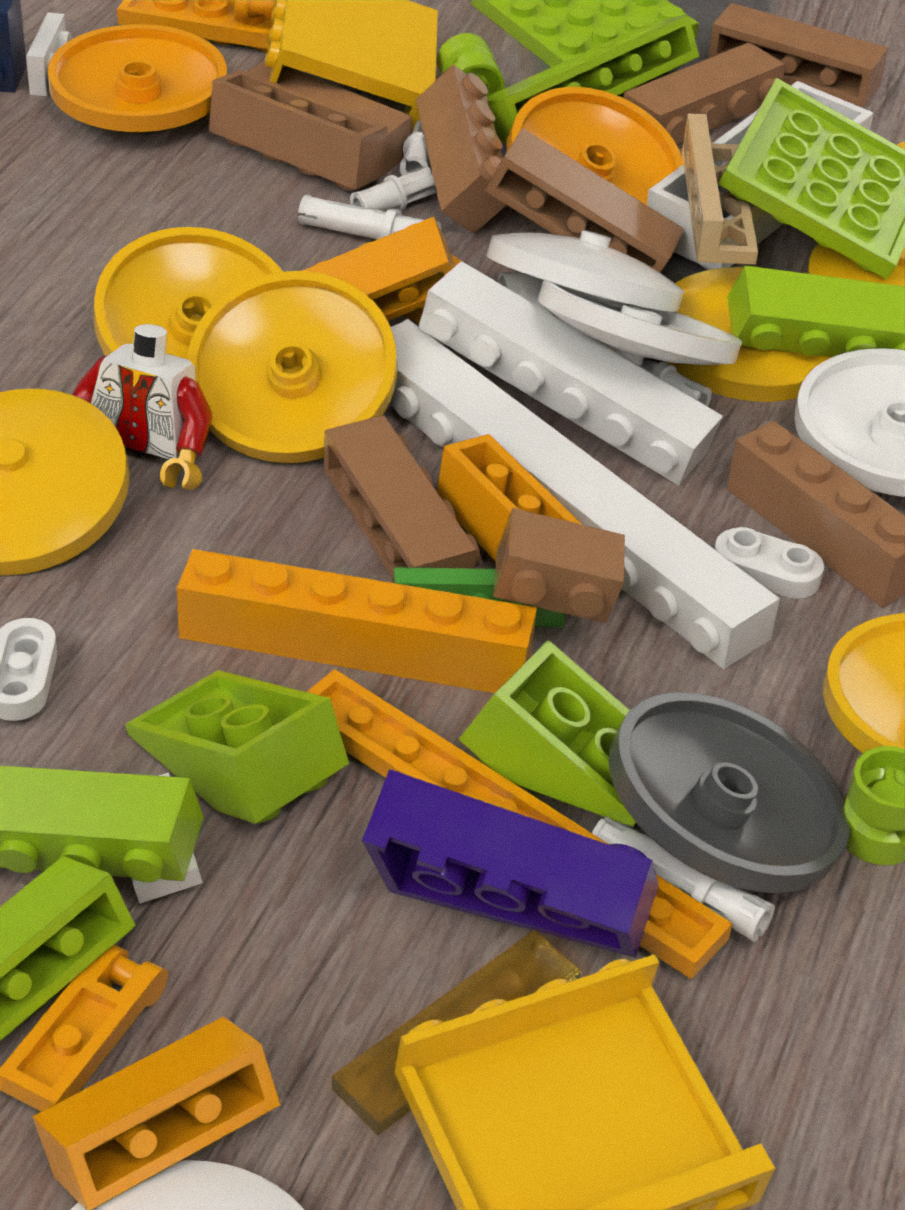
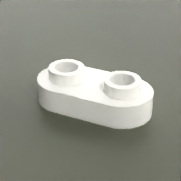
(773, 562)
(26, 667)

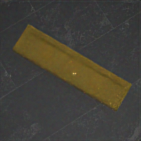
(370, 1081)

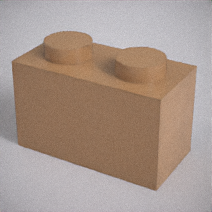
(559, 565)

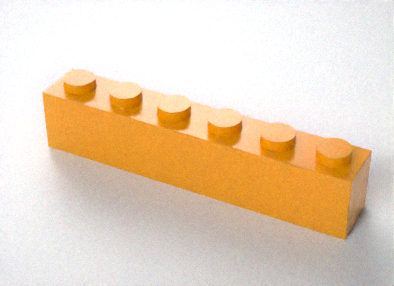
(353, 621)

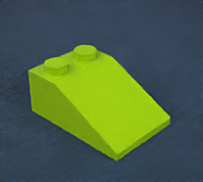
(553, 733)
(244, 742)

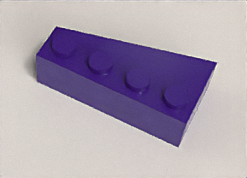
(508, 866)

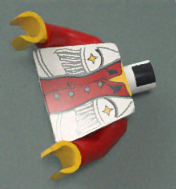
(152, 402)

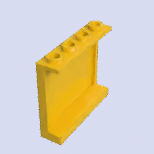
(358, 43)
(575, 1103)

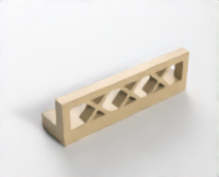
(708, 202)

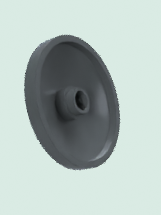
(728, 792)

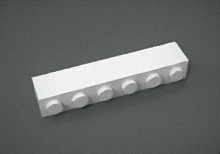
(570, 372)

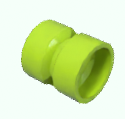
(471, 55)
(877, 806)

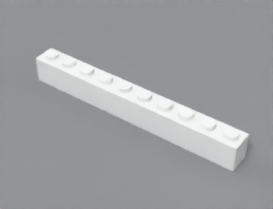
(664, 562)

